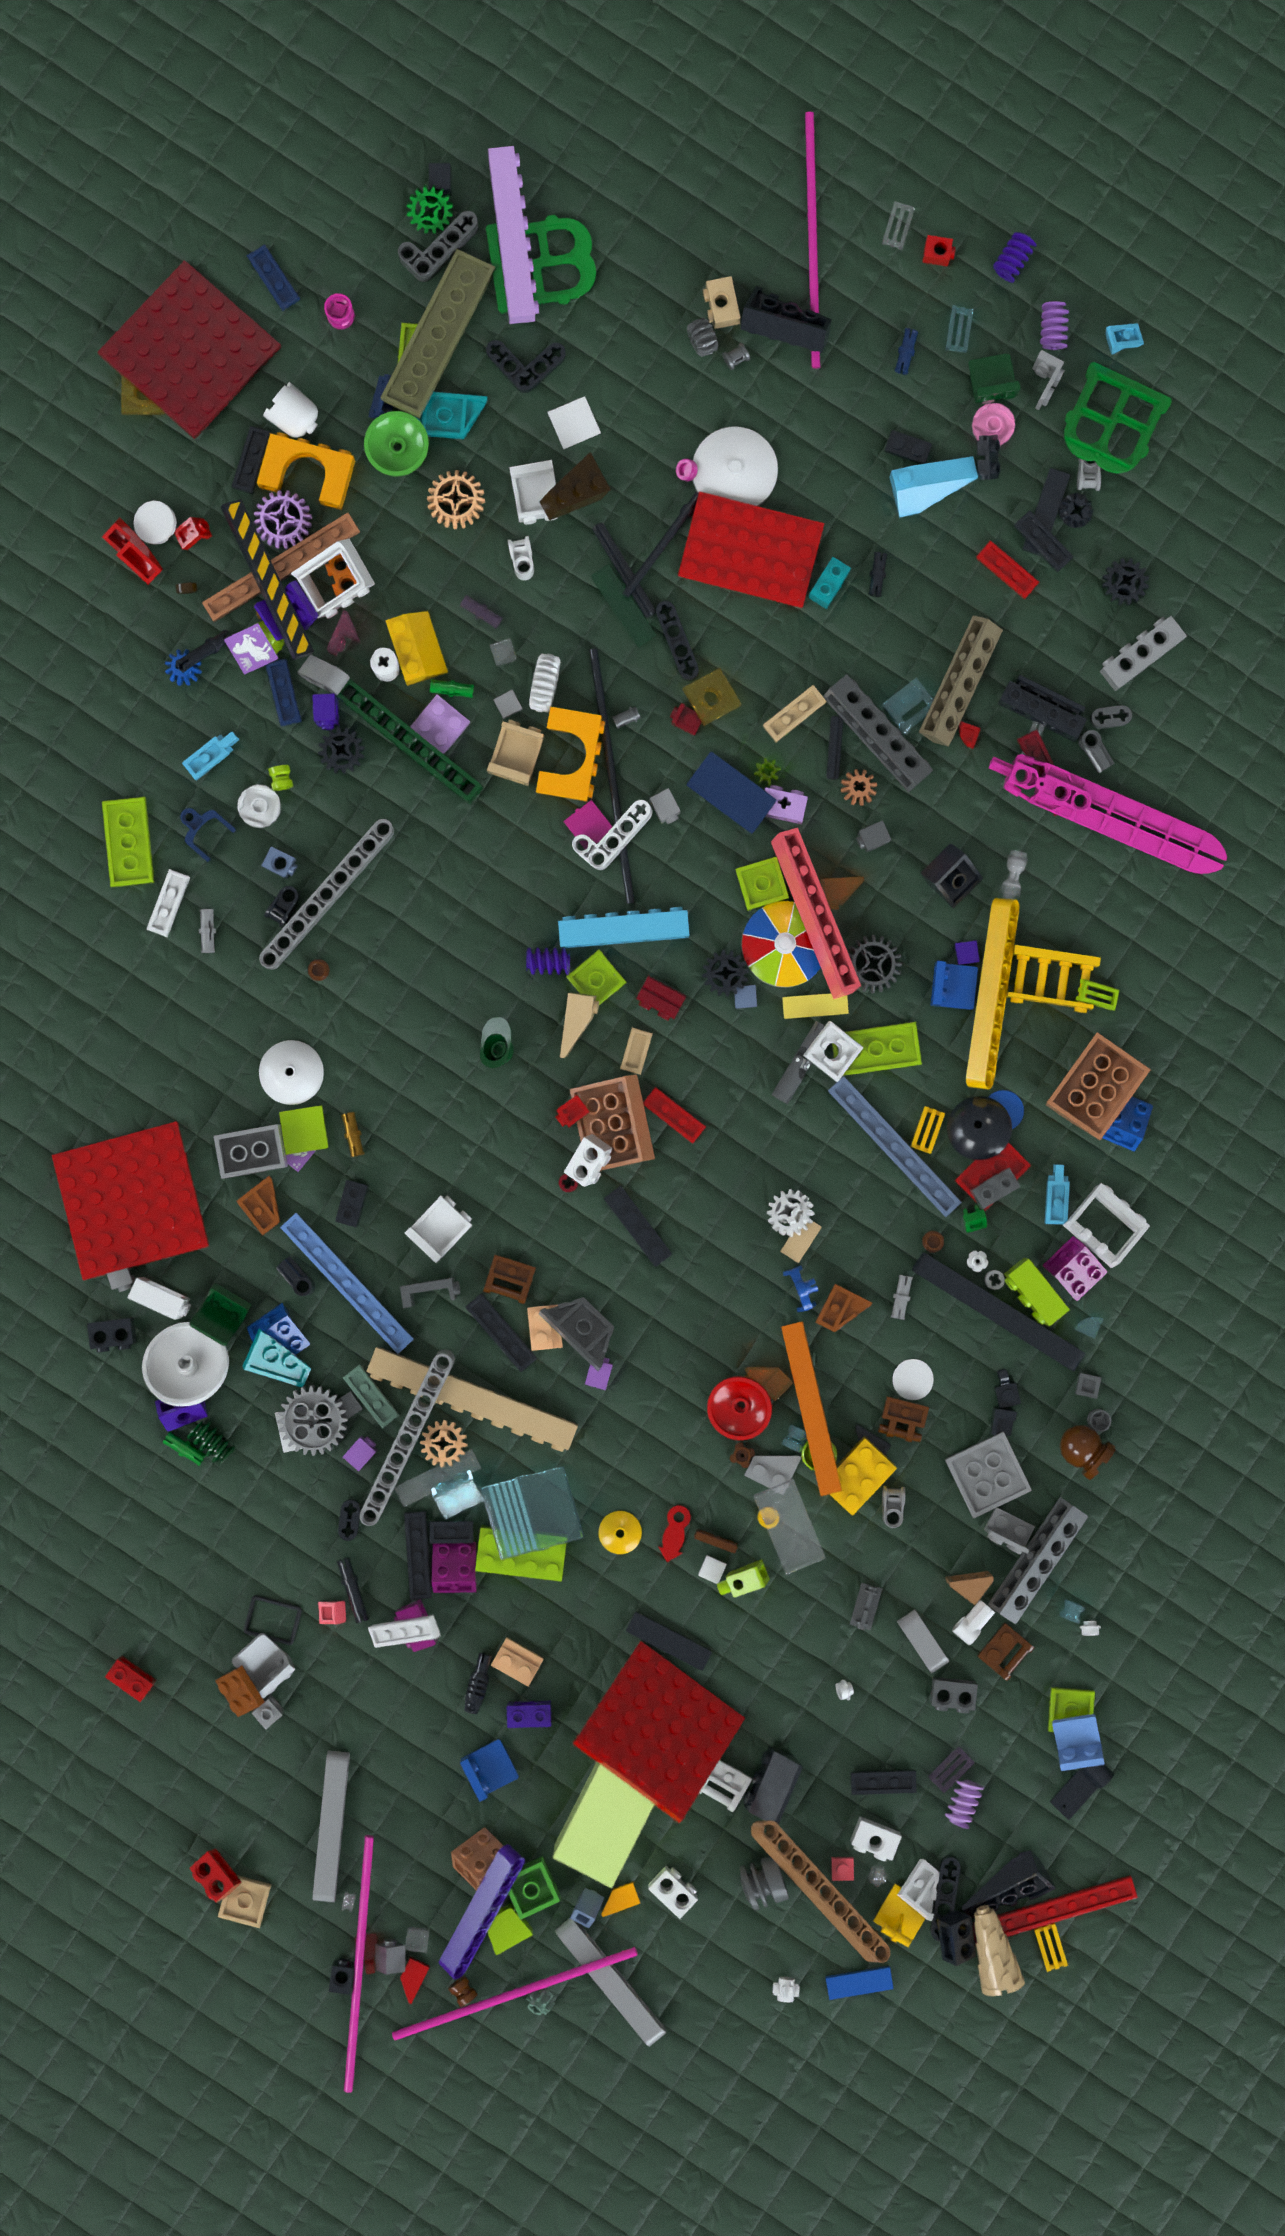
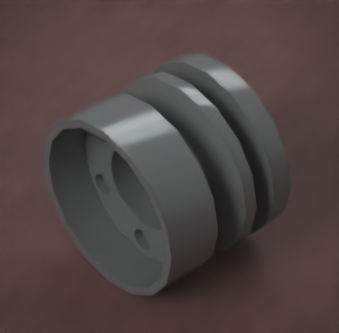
(763, 1883)

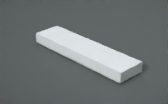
(404, 1631)

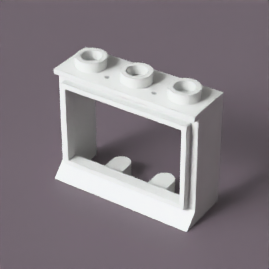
(345, 599)
(1120, 1209)

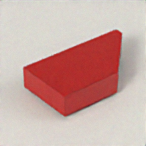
(413, 1977)

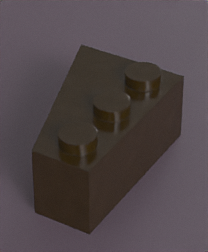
(576, 489)

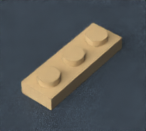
(794, 713)

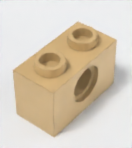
(722, 289)

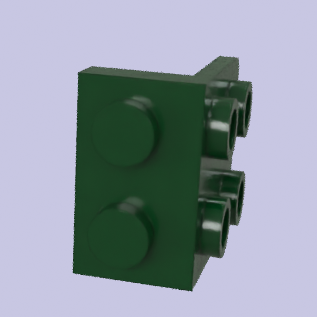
(993, 378)
(220, 1315)

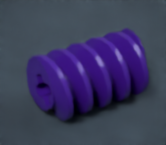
(1013, 255)
(548, 961)

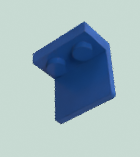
(954, 986)
(1130, 1124)
(281, 1328)
(488, 1769)

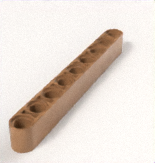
(812, 1886)

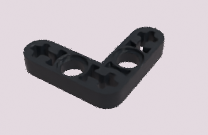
(521, 371)

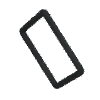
(254, 1598)

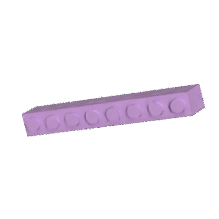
(511, 234)

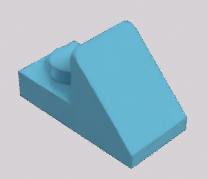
(1123, 337)

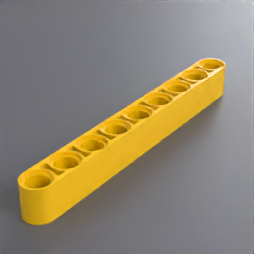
(992, 993)

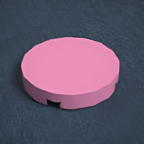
(994, 420)

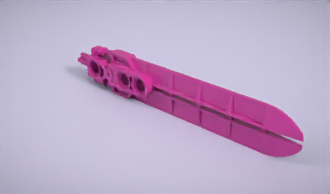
(1104, 823)

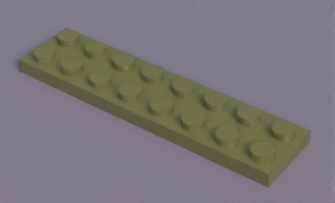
(438, 333)

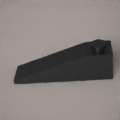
(1016, 1880)

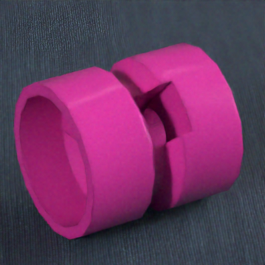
(339, 311)

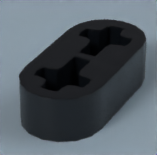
(355, 1520)

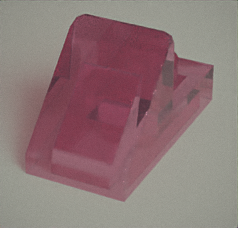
(343, 629)

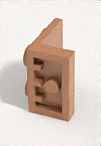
(475, 1856)

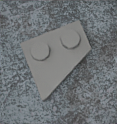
(772, 1469)

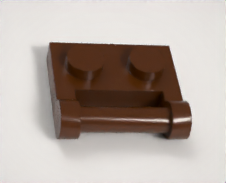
(512, 1272)
(1000, 1646)

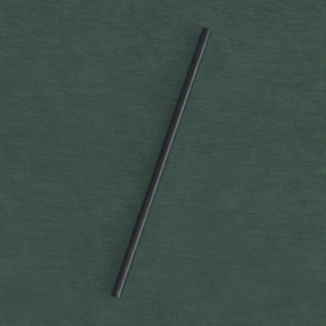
(611, 772)

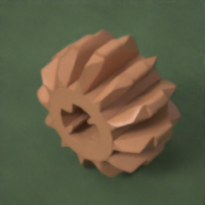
(858, 779)

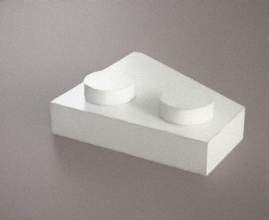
(921, 1889)

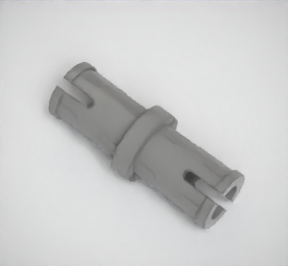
(207, 931)
(901, 1297)

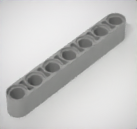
(331, 1826)
(611, 1982)

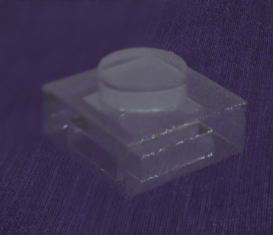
(503, 652)

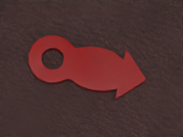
(674, 1533)

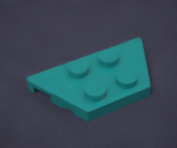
(451, 414)

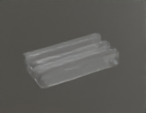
(893, 242)

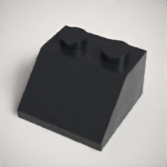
(952, 875)

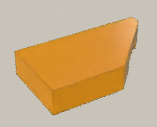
(620, 1899)

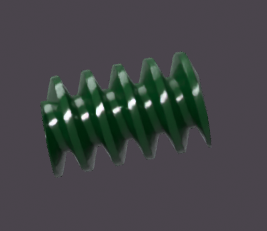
(211, 1442)

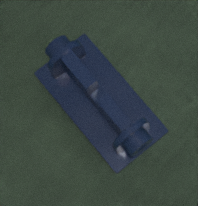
(379, 406)

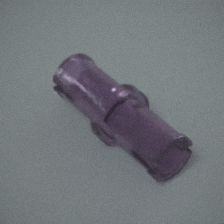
(481, 611)

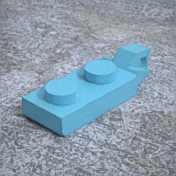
(210, 755)
(1057, 1196)

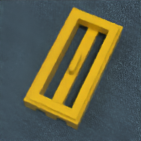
(921, 1147)
(1055, 1965)

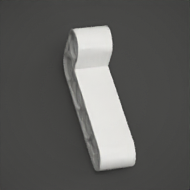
(615, 832)

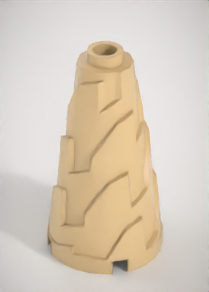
(997, 1963)

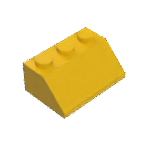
(416, 647)

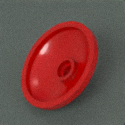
(737, 1421)

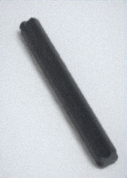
(623, 568)

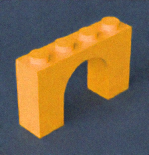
(283, 451)
(578, 784)

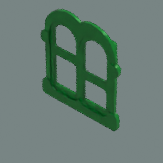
(578, 257)
(1099, 450)

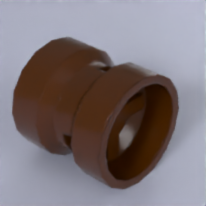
(462, 1991)

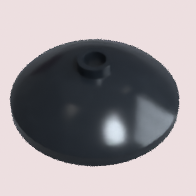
(981, 1142)

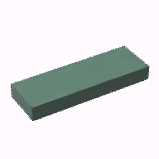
(371, 1396)

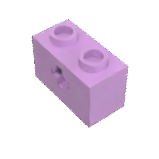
(792, 813)

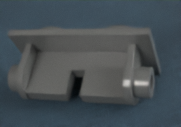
(865, 1606)

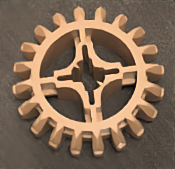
(456, 481)

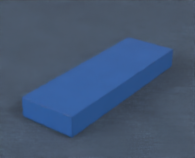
(859, 1982)

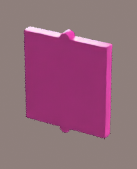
(588, 822)

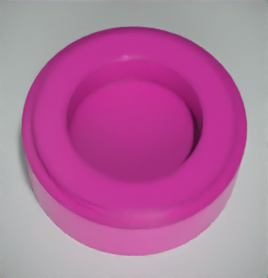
(686, 469)

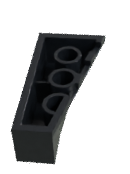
(785, 321)

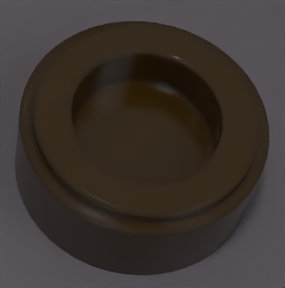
(186, 588)

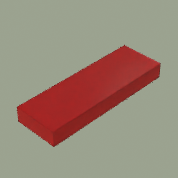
(1007, 569)
(674, 1115)

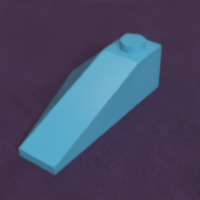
(925, 484)

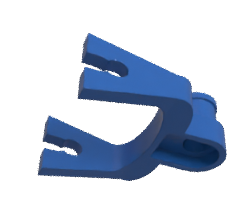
(803, 1288)

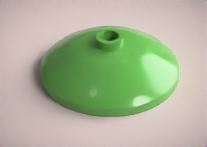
(395, 429)

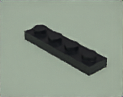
(638, 1226)

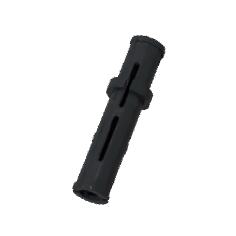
(211, 646)
(352, 1590)

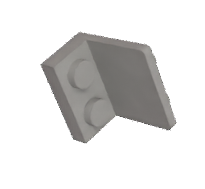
(1048, 366)
(1009, 1529)

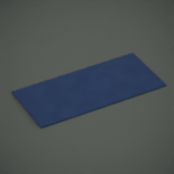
(731, 792)

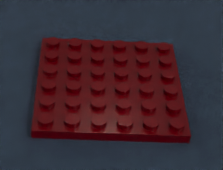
(189, 349)

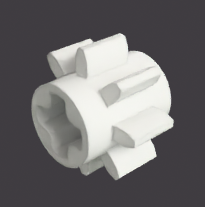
(786, 1989)

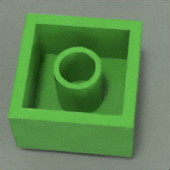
(534, 1889)

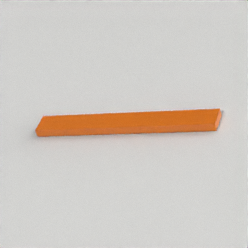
(811, 1409)

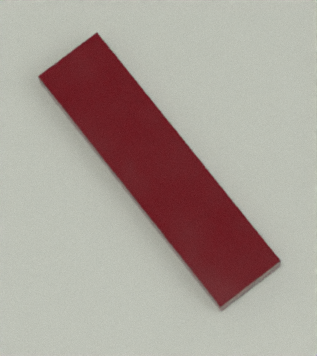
(1033, 746)

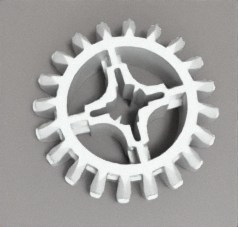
(544, 682)

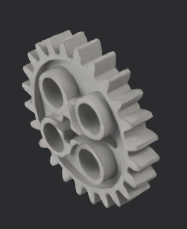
(314, 1440)

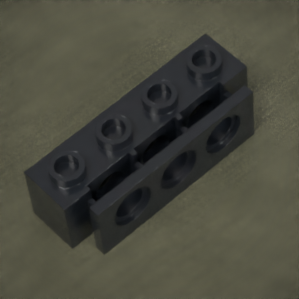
(1041, 711)

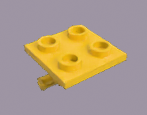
(898, 1918)

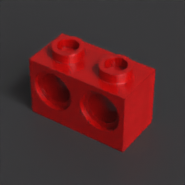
(130, 1678)
(218, 1871)

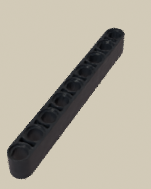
(998, 1311)

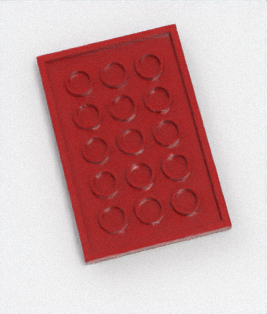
(750, 549)

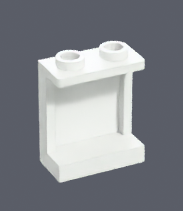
(530, 485)
(439, 1228)

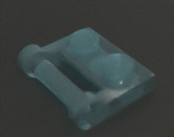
(904, 701)

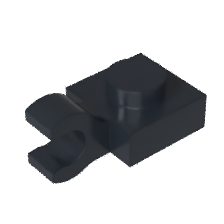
(1006, 1393)

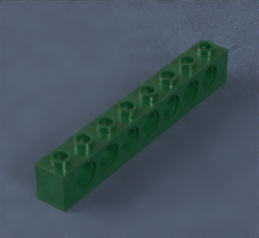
(409, 741)

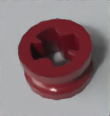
(572, 1188)

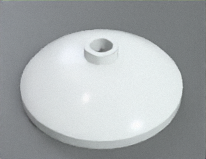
(306, 1077)

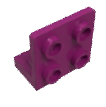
(1075, 1268)
(454, 1567)

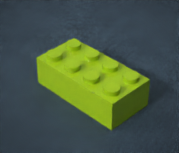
(540, 1565)

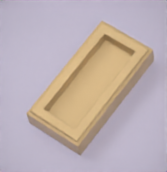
(636, 1051)
(798, 1244)

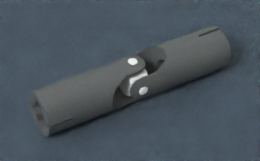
(797, 1069)

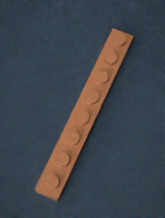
(284, 564)

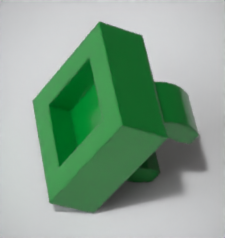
(975, 1220)

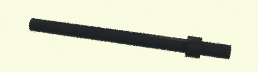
(685, 513)

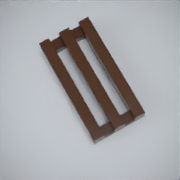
(715, 1540)

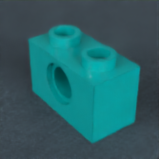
(829, 583)

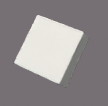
(712, 1569)

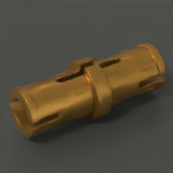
(352, 1134)

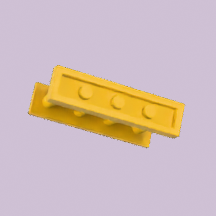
(1044, 958)

